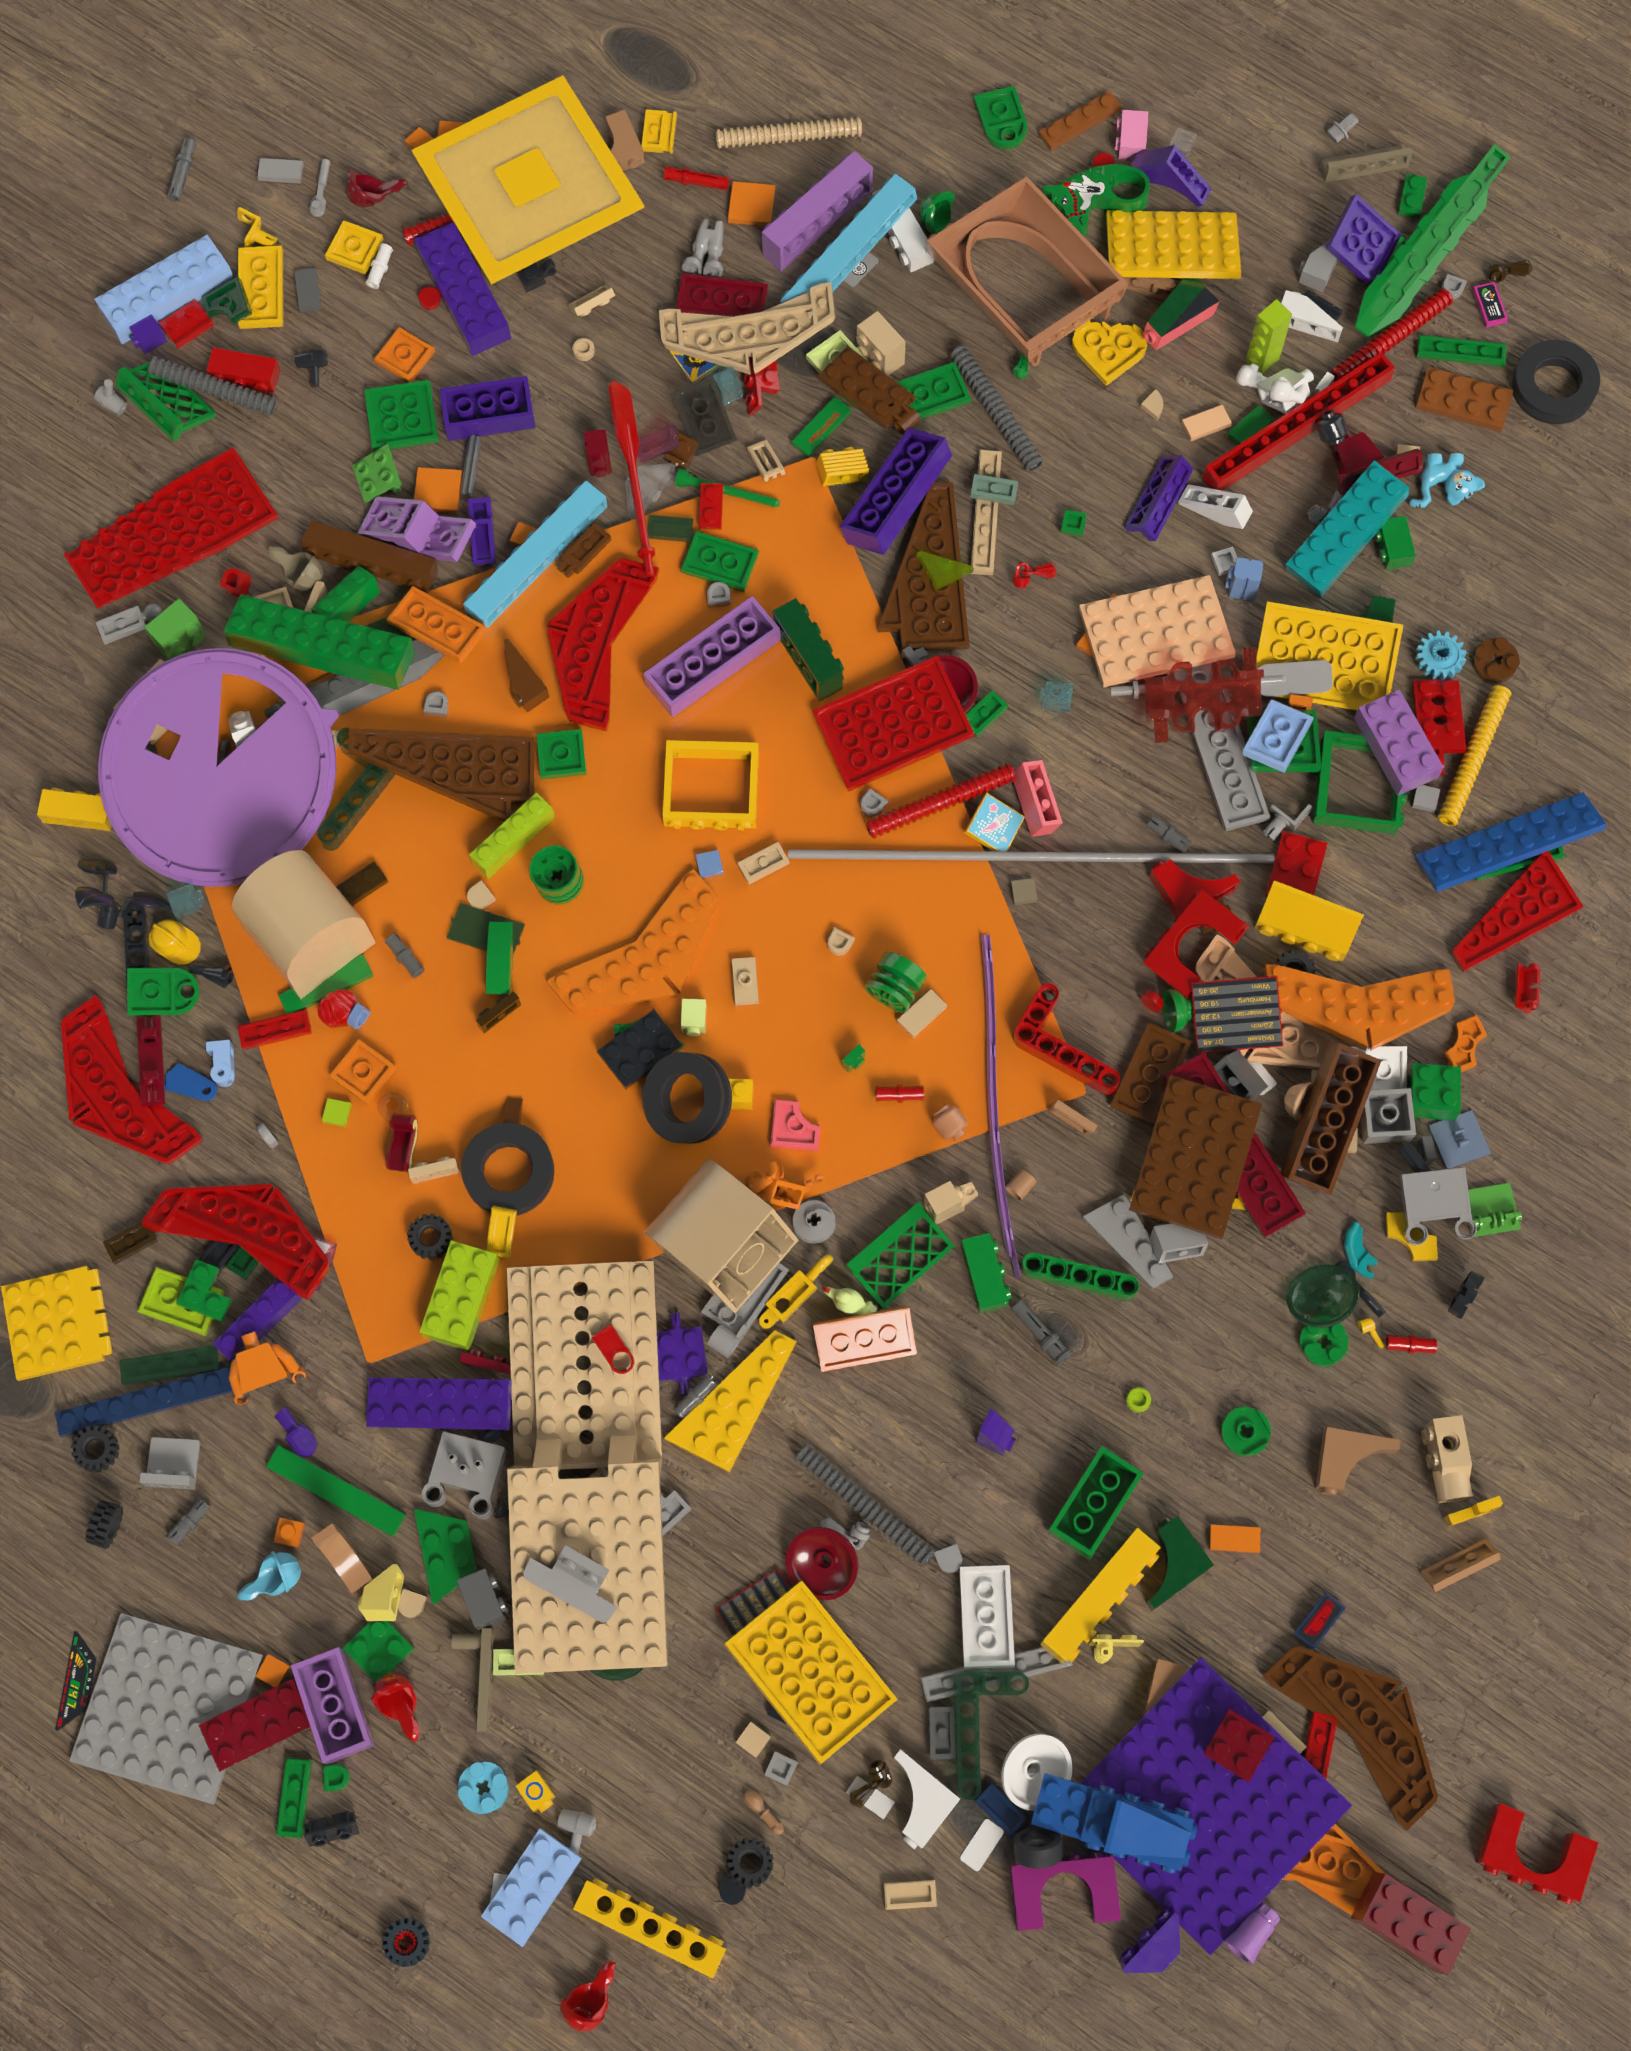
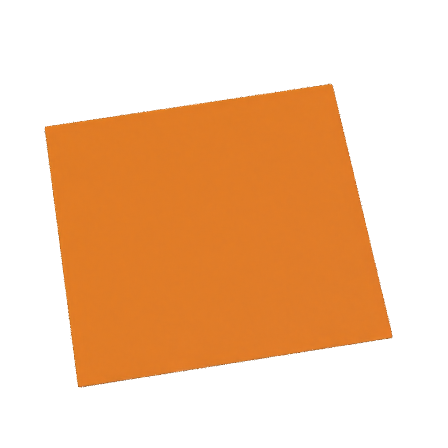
(812, 1004)

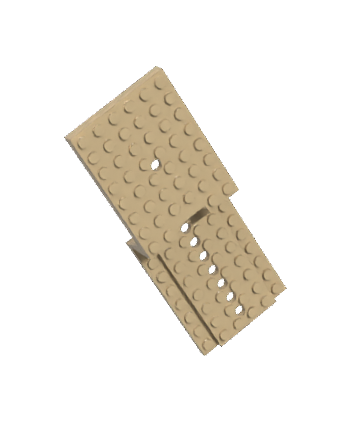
(603, 1518)

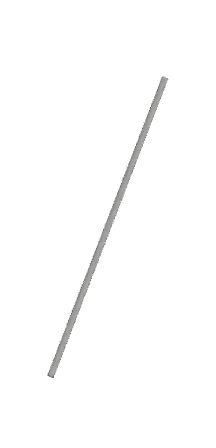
(1030, 856)

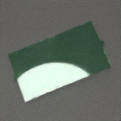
(472, 927)

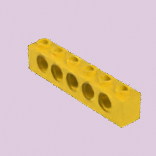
(588, 1905)

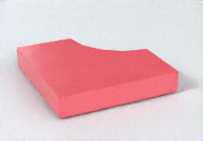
(791, 1129)

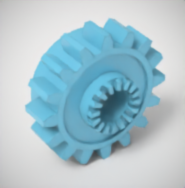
(1435, 665)

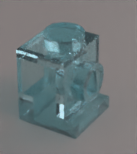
(1056, 702)
(185, 900)

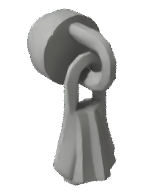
(1319, 513)
(858, 1531)

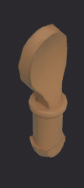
(755, 1802)

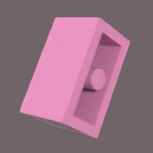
(1132, 133)

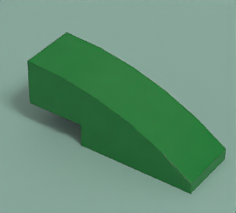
(499, 958)

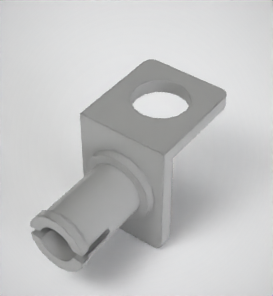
(1282, 820)

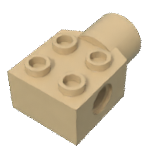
(1449, 1466)

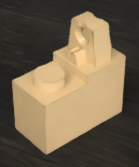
(948, 1200)

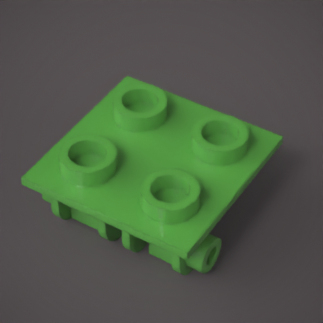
(377, 474)
(1494, 1209)

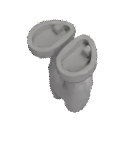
(708, 242)

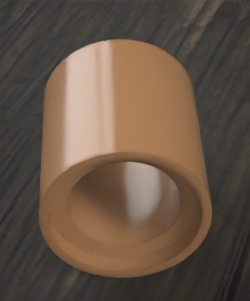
(1020, 1184)

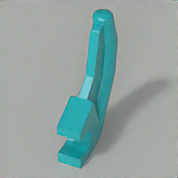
(1356, 1253)

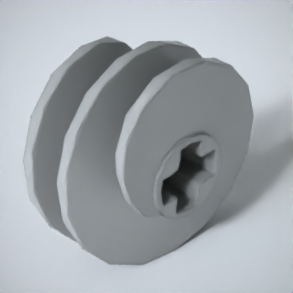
(825, 1224)

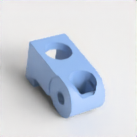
(223, 1060)

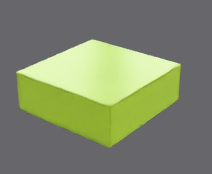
(336, 1112)

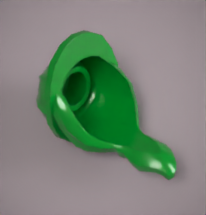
(936, 211)

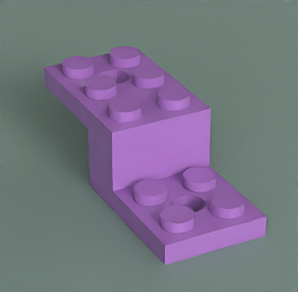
(417, 528)

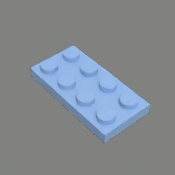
(531, 1887)

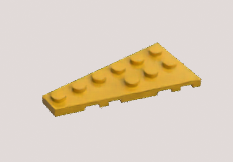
(727, 1415)

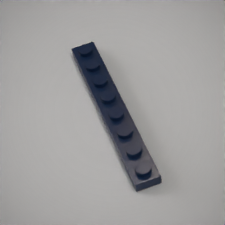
(144, 1402)

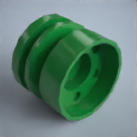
(552, 863)
(895, 982)

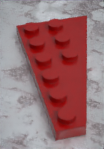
(1529, 906)

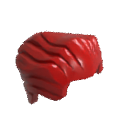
(336, 1008)

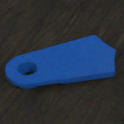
(189, 1083)

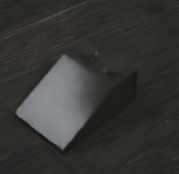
(704, 416)

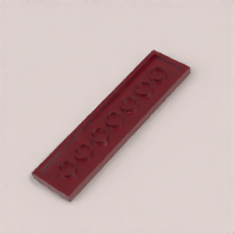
(1261, 1185)

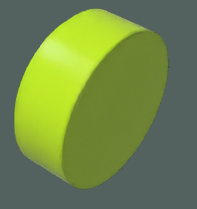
(1138, 1400)

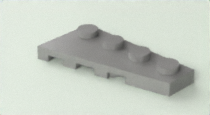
(1129, 1240)

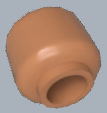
(950, 1122)

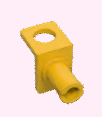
(255, 233)

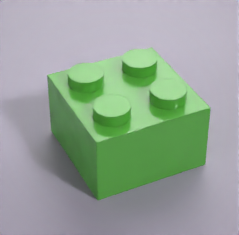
(175, 630)

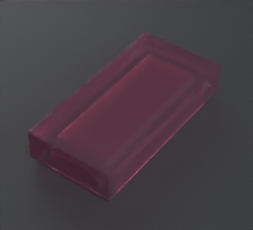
(658, 443)

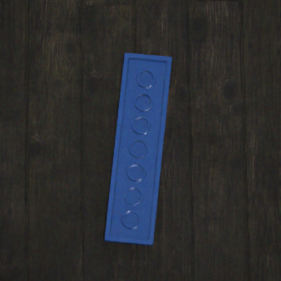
(1510, 842)

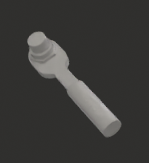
(318, 202)

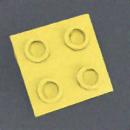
(1104, 1644)

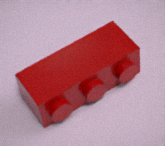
(244, 369)

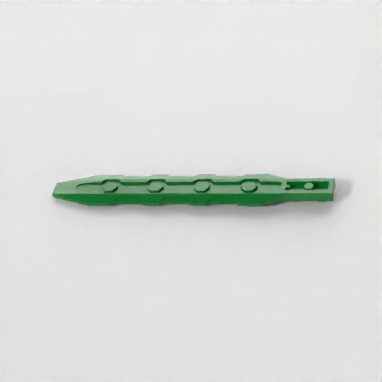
(1428, 245)

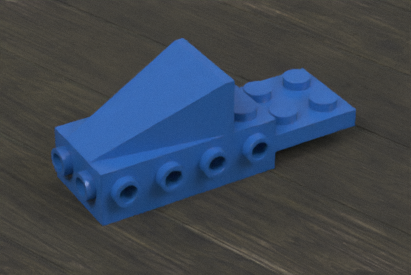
(1116, 1822)

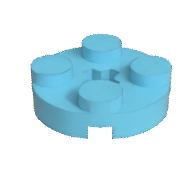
(469, 1793)

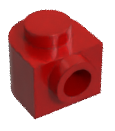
(236, 582)

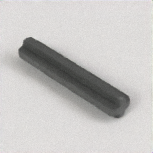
(470, 466)

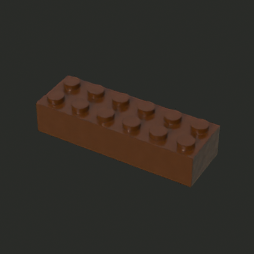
(1330, 1117)

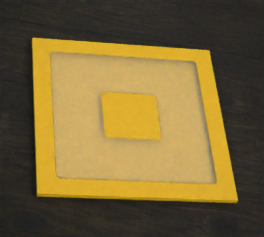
(527, 179)

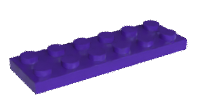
(439, 1403)

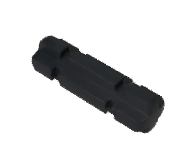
(1327, 307)

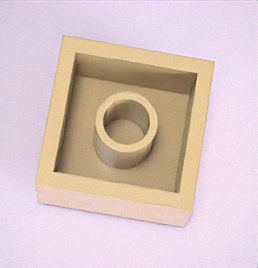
(881, 344)

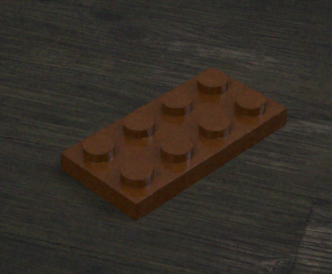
(1143, 1082)

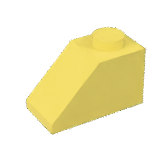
(382, 1595)

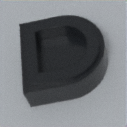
(731, 1892)

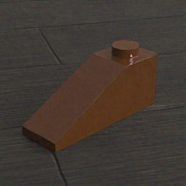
(526, 685)

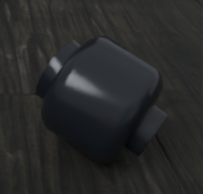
(1331, 427)

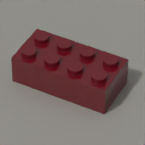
(1410, 1923)

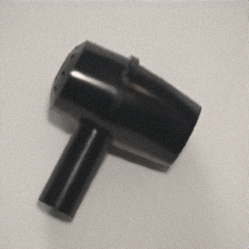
(312, 360)

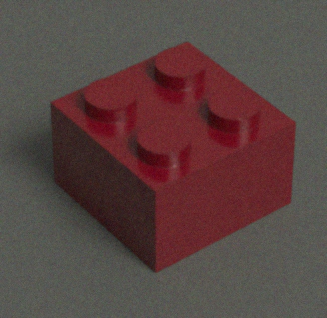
(1239, 1745)

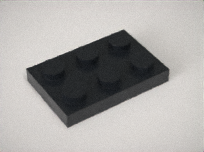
(639, 1049)

